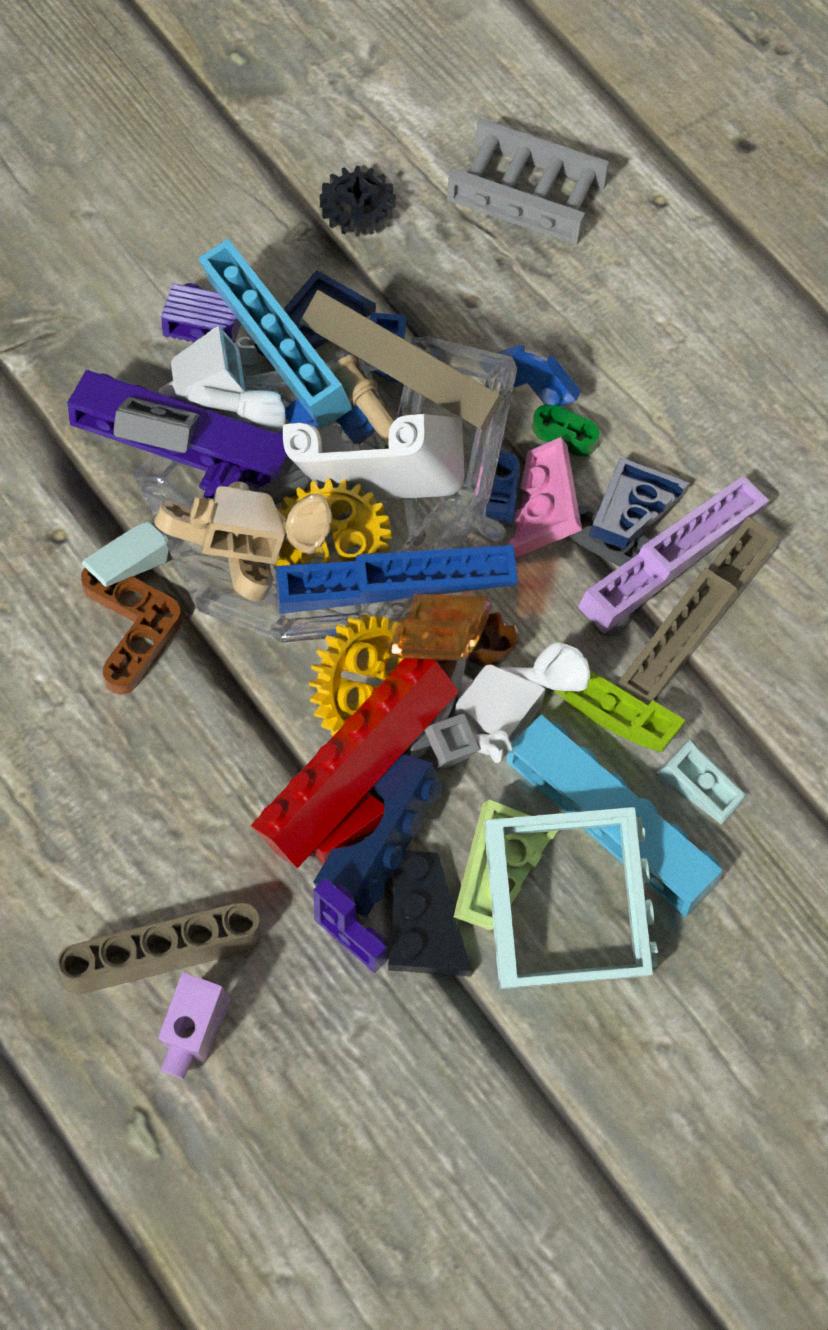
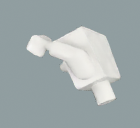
(212, 378)
(508, 698)

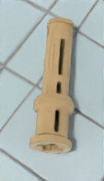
(363, 393)

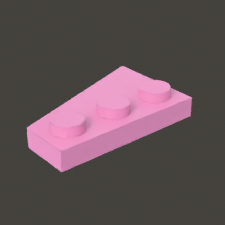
(548, 501)

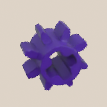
(221, 476)

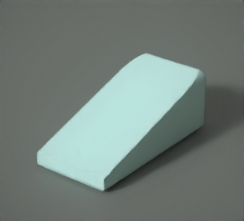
(128, 555)
(702, 782)

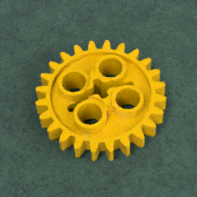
(364, 527)
(357, 649)

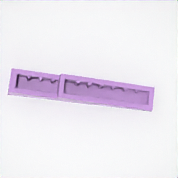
(671, 554)

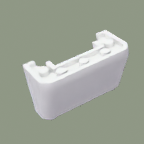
(421, 459)

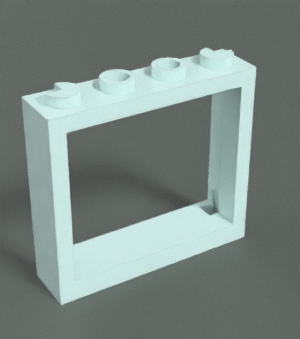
(636, 874)

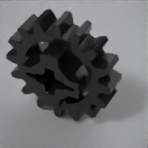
(374, 197)

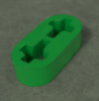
(568, 427)

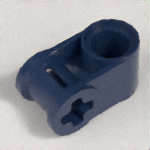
(503, 493)

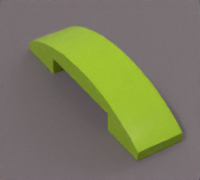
(624, 714)

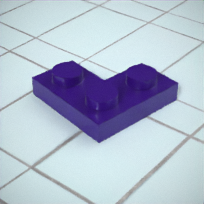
(337, 915)

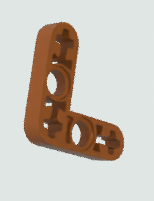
(144, 619)

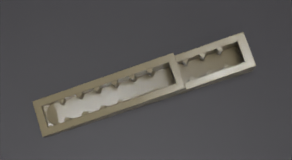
(401, 360)
(699, 611)

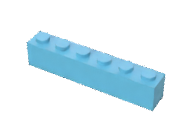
(275, 334)
(580, 784)

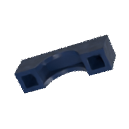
(365, 868)

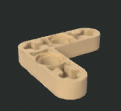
(248, 577)

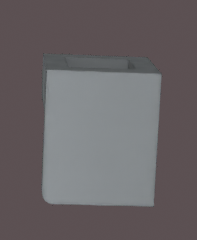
(451, 741)

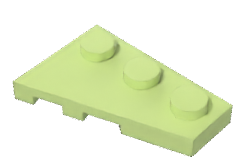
(522, 855)

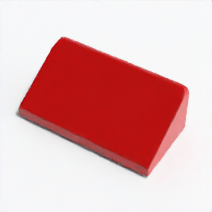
(354, 827)

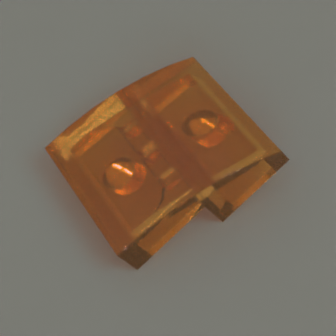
(440, 627)

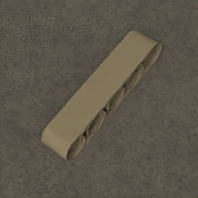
(139, 941)

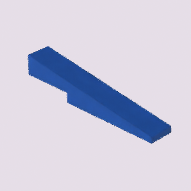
(393, 577)

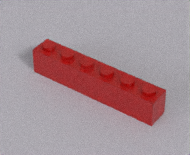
(354, 759)

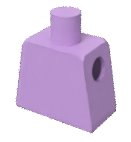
(197, 1006)

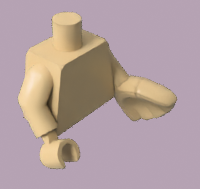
(252, 529)

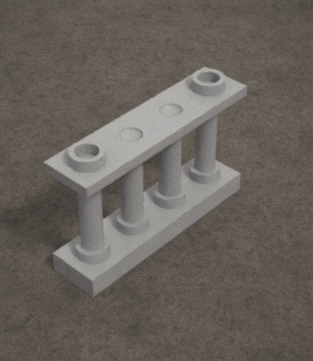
(518, 206)

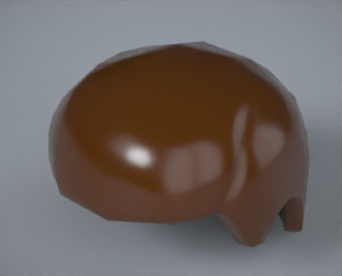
(495, 642)

